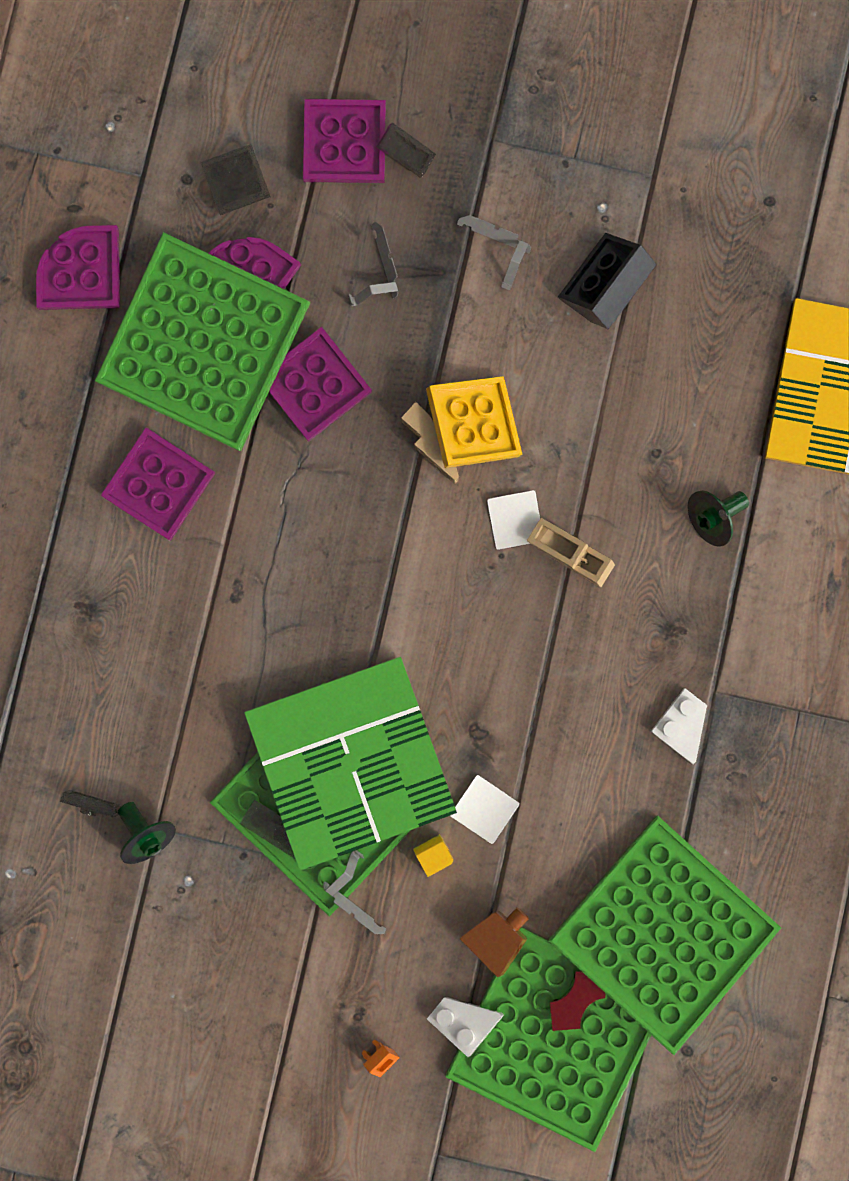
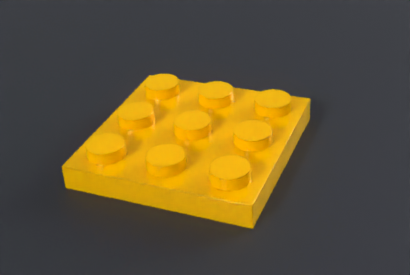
(473, 421)

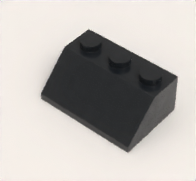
(607, 280)

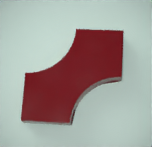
(568, 1010)

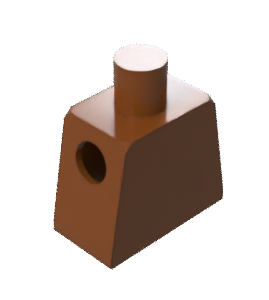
(497, 940)

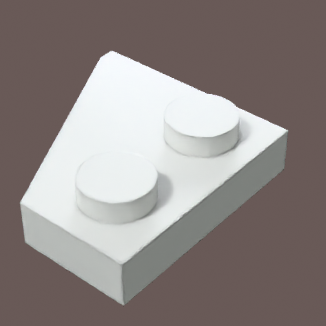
(682, 725)
(464, 1023)

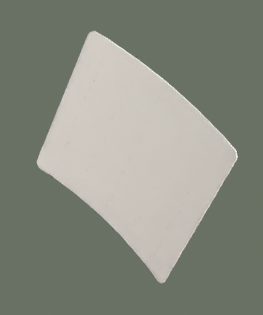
(513, 518)
(485, 809)

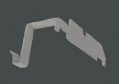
(503, 236)
(389, 270)
(345, 903)

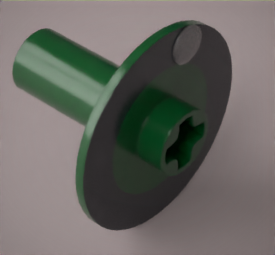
(713, 517)
(145, 839)

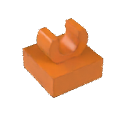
(380, 1060)

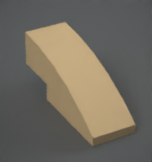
(423, 426)
(571, 552)

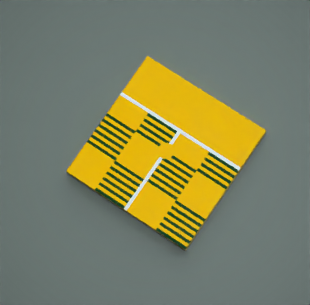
(813, 390)

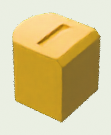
(433, 855)

